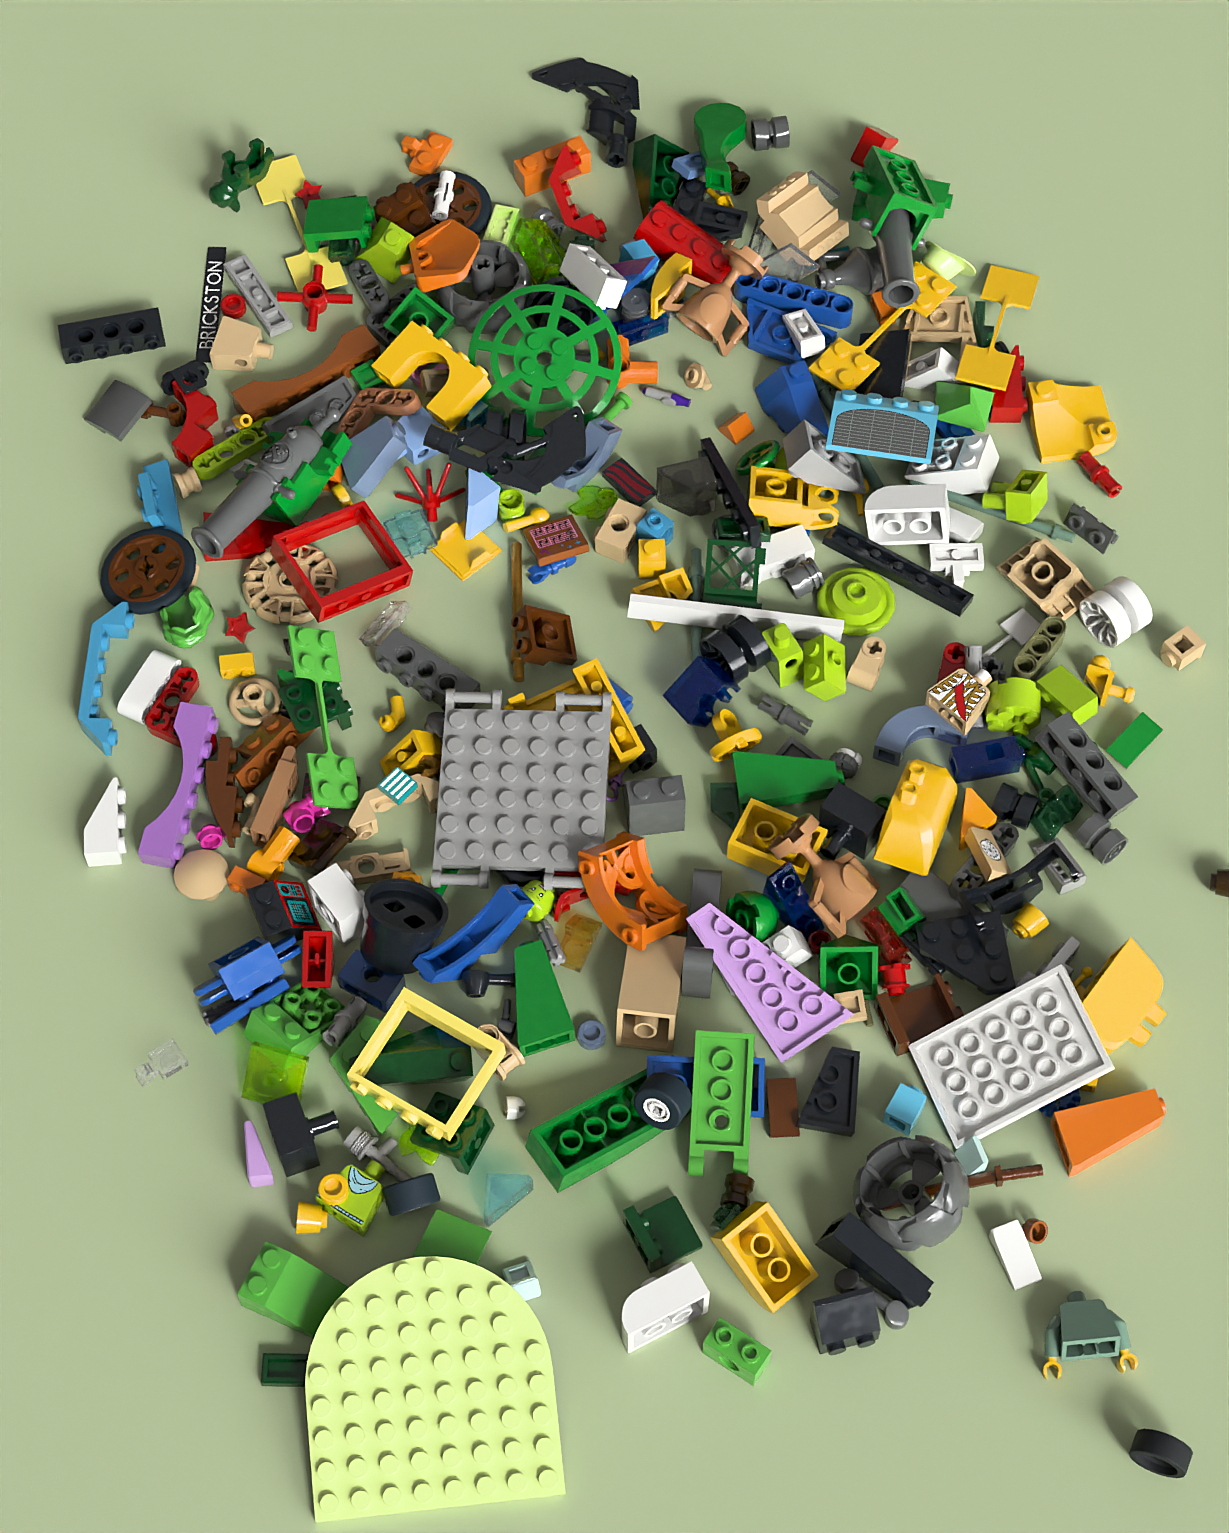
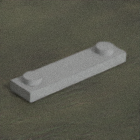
(258, 295)

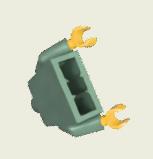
(1086, 1332)

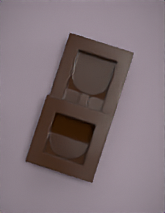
(782, 1107)

